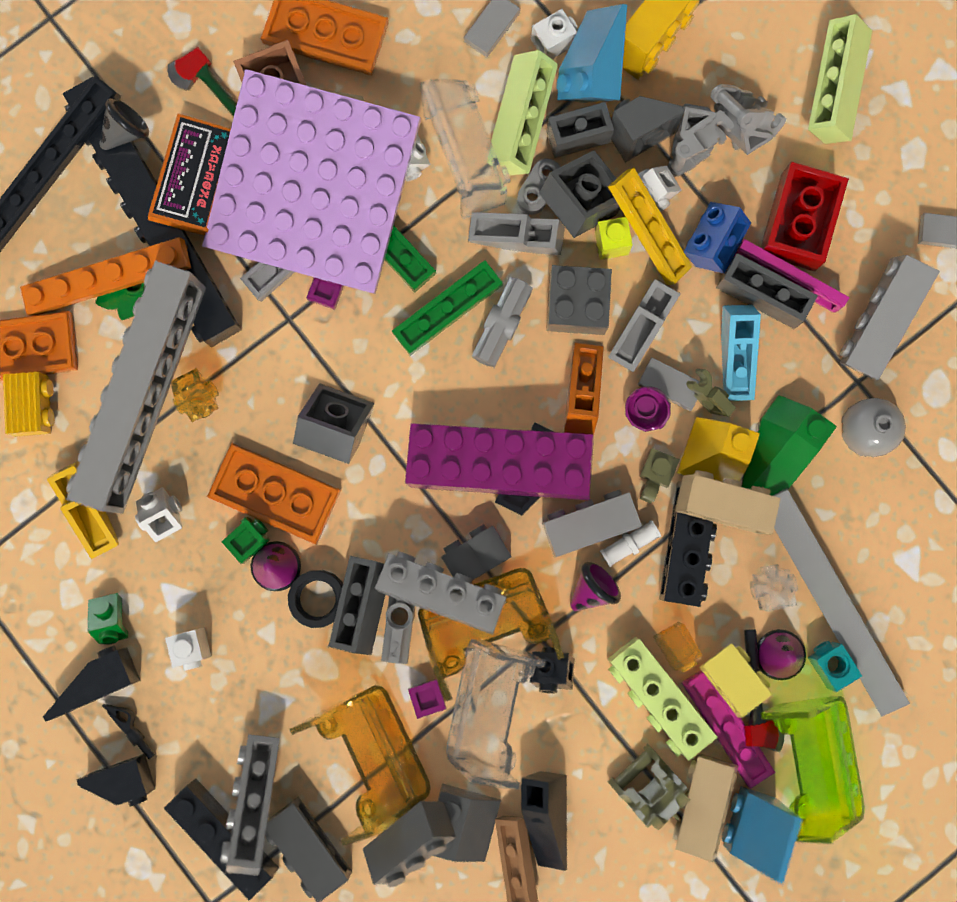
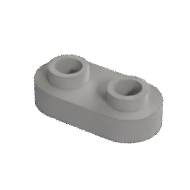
(533, 185)

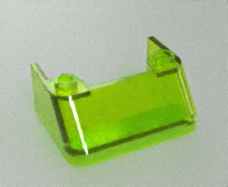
(825, 766)

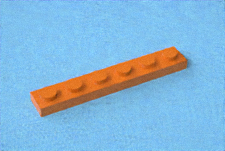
(101, 277)

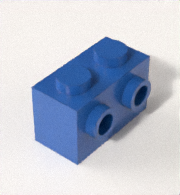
(717, 237)

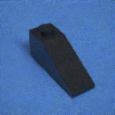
(97, 679)

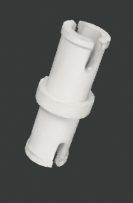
(630, 543)

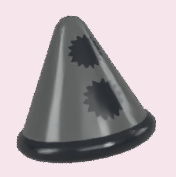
(121, 125)

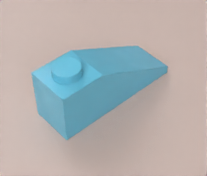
(740, 350)

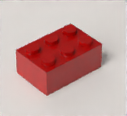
(804, 216)

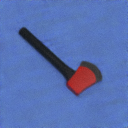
(759, 731)

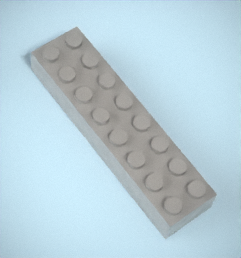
(136, 389)

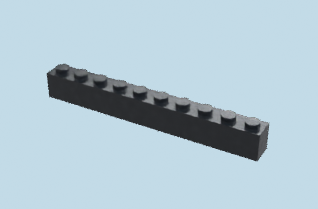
(137, 186)

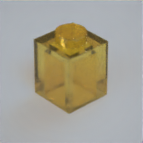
(678, 647)

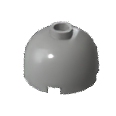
(873, 427)

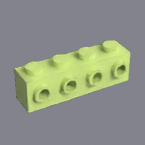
(840, 79)
(523, 110)
(662, 699)

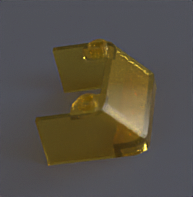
(522, 612)
(381, 755)

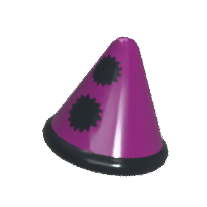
(275, 566)
(594, 588)
(781, 654)

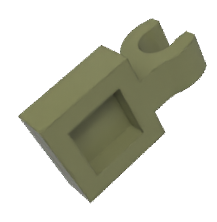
(713, 399)
(658, 471)

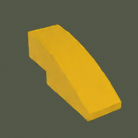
(89, 524)

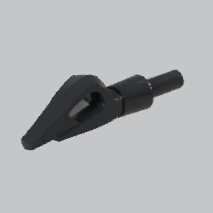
(128, 728)

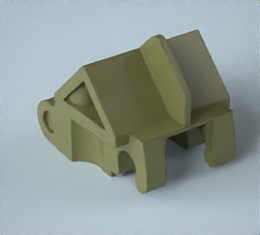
(657, 800)

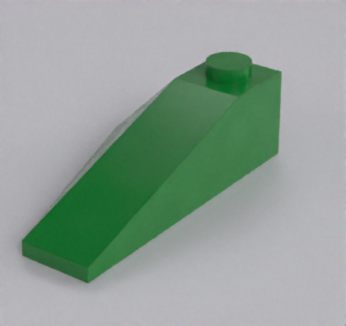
(786, 445)

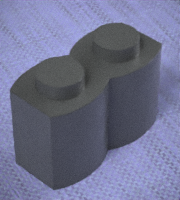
(476, 555)

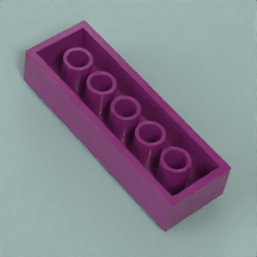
(500, 461)

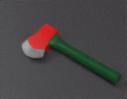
(195, 66)

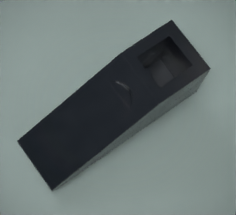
(546, 817)

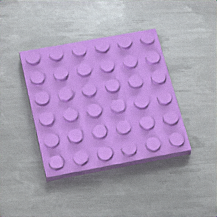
(311, 181)

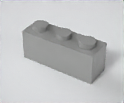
(591, 523)

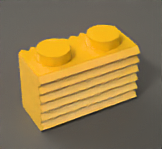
(27, 404)

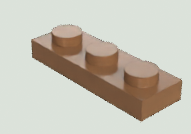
(516, 859)

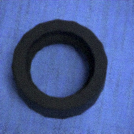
(296, 590)

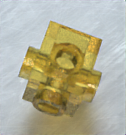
(194, 395)

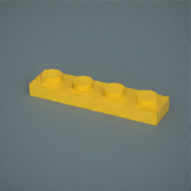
(650, 226)

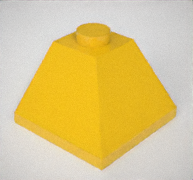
(718, 449)

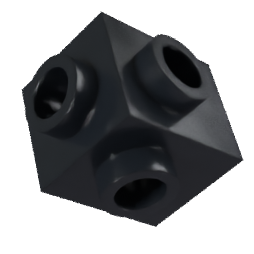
(555, 673)

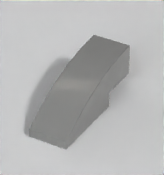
(517, 232)
(644, 325)

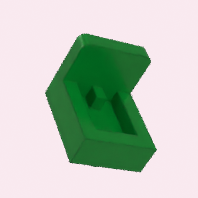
(246, 539)
(106, 619)

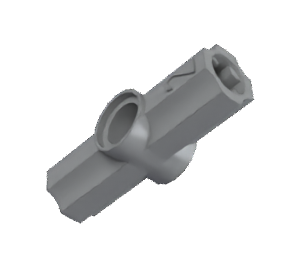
(502, 322)
(397, 637)

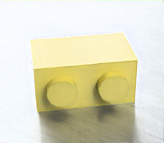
(736, 680)

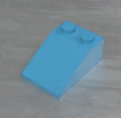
(595, 58)
(761, 832)

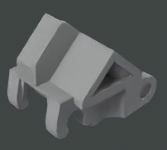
(752, 123)
(696, 137)

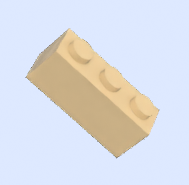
(728, 503)
(708, 806)

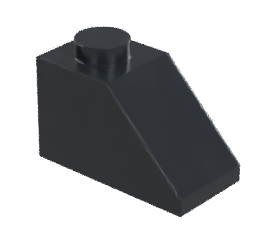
(121, 782)

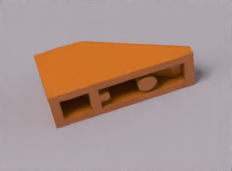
(584, 389)

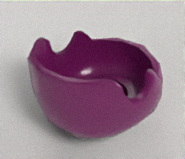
(648, 408)

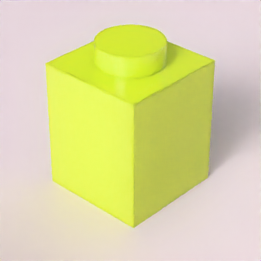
(613, 238)

